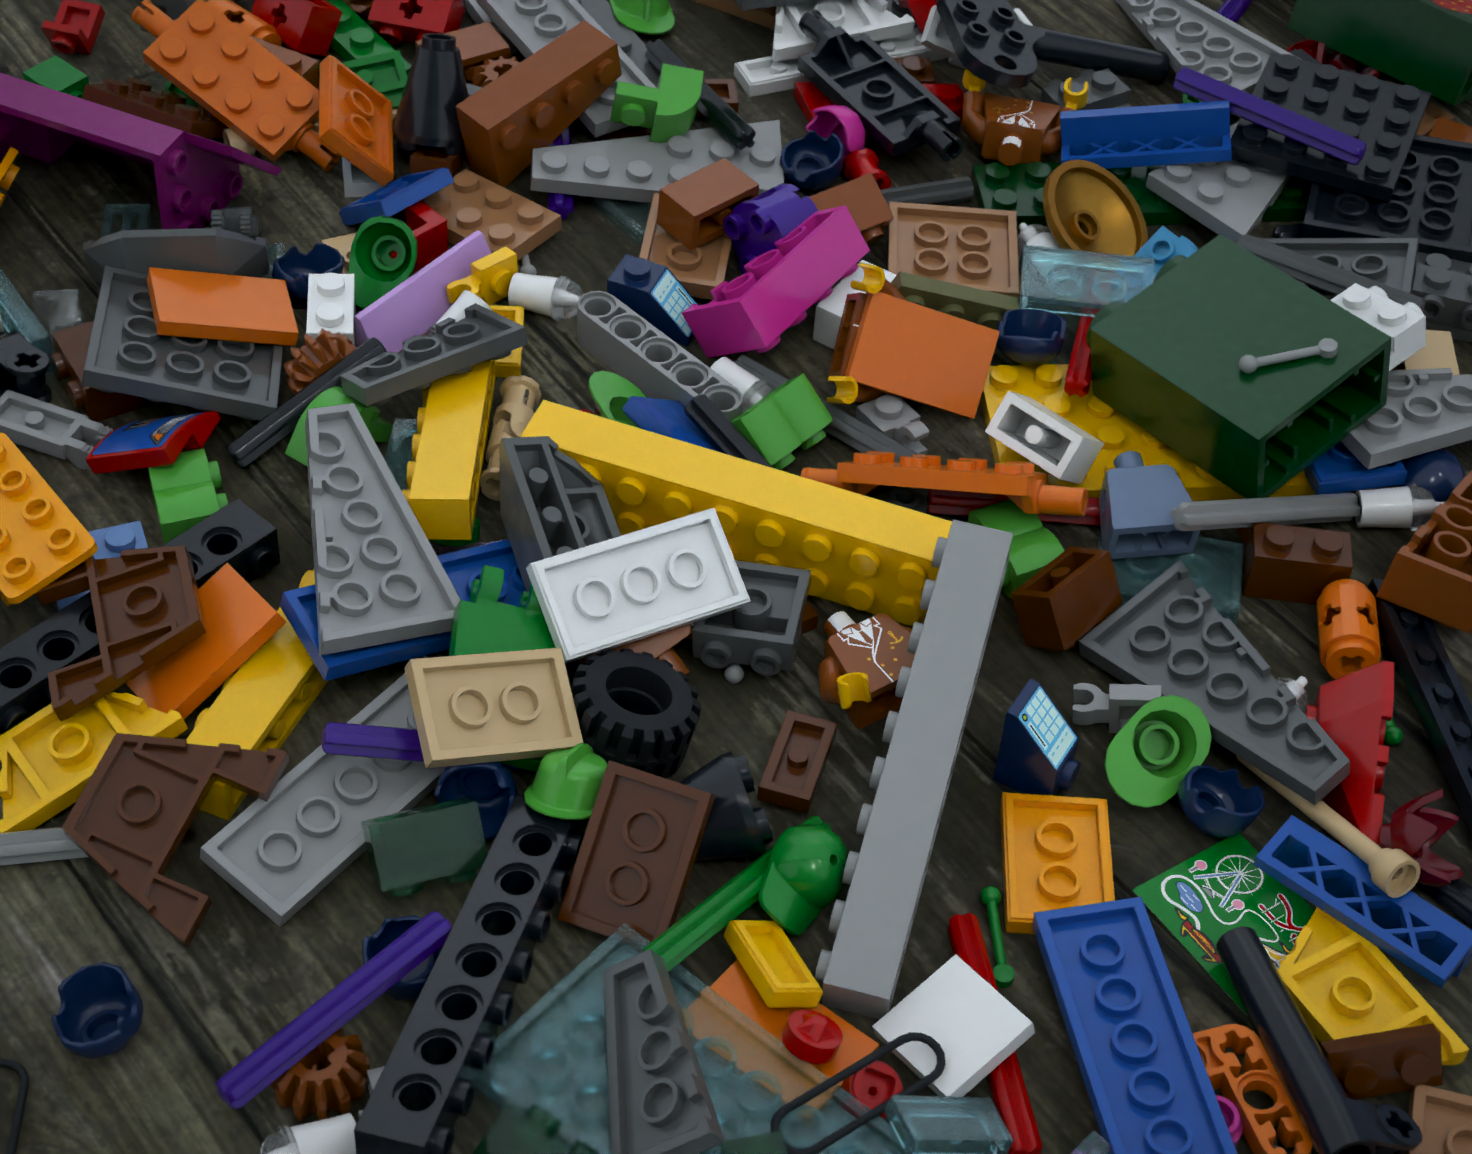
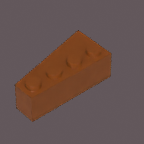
(536, 101)
(1436, 566)

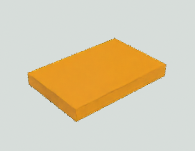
(1053, 855)

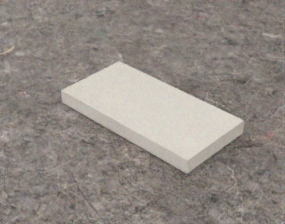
(637, 585)

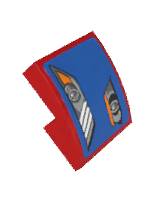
(151, 442)

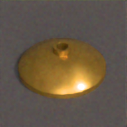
(1092, 210)

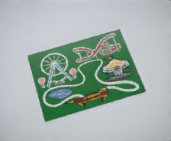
(1220, 893)

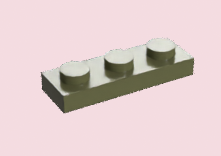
(956, 300)

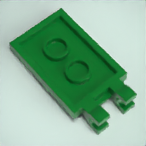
(499, 627)

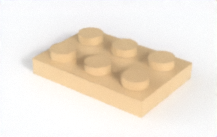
(492, 706)

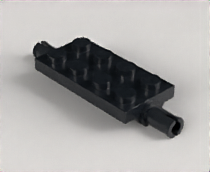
(885, 96)

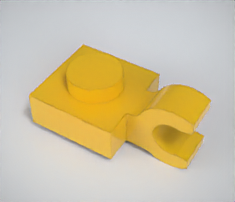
(489, 277)

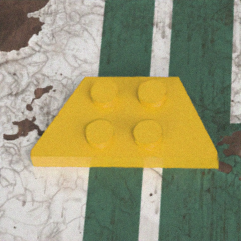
(52, 759)
(1354, 989)

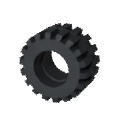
(635, 710)

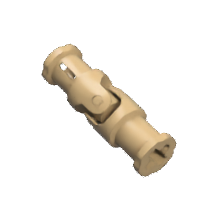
(519, 411)

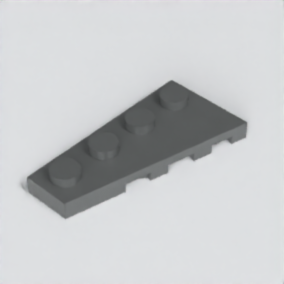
(425, 359)
(652, 1068)

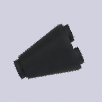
(430, 98)
(733, 825)

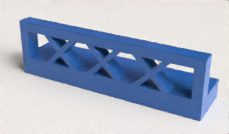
(1148, 135)
(1343, 888)

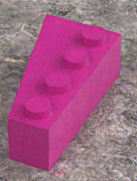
(779, 286)

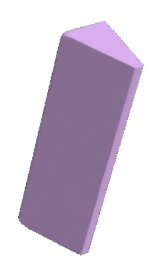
(420, 298)

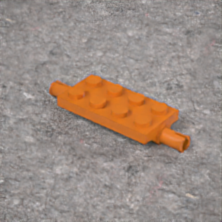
(236, 80)
(1013, 479)

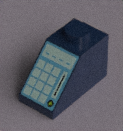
(654, 295)
(1036, 745)

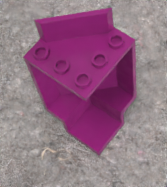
(189, 170)

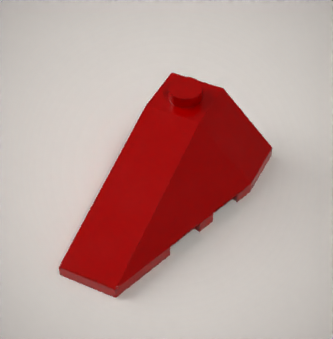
(1355, 718)

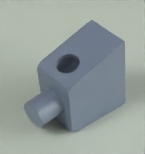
(1138, 508)

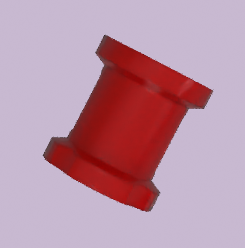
(864, 162)

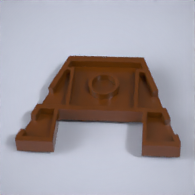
(142, 613)
(144, 805)

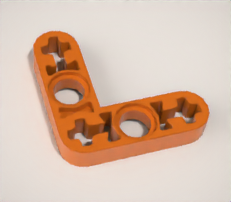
(1258, 1075)

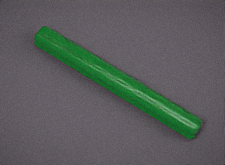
(715, 911)

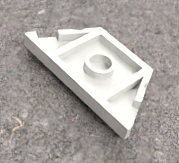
(852, 15)

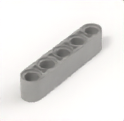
(648, 356)

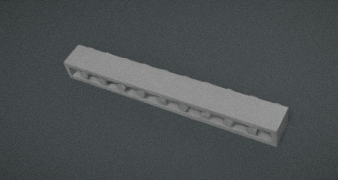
(915, 774)

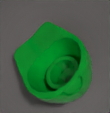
(372, 258)
(802, 876)

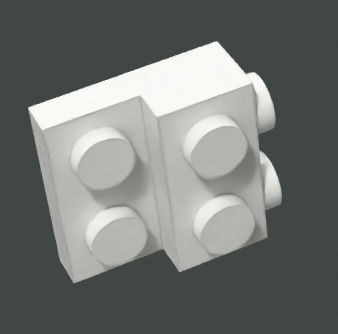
(1401, 322)

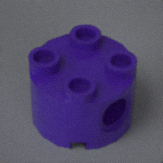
(764, 220)

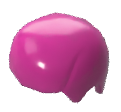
(842, 122)

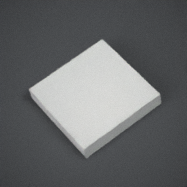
(966, 1019)

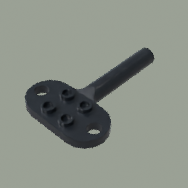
(1006, 50)

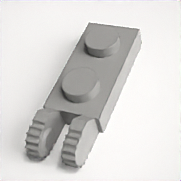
(49, 428)

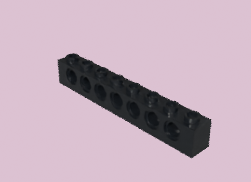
(70, 636)
(471, 987)

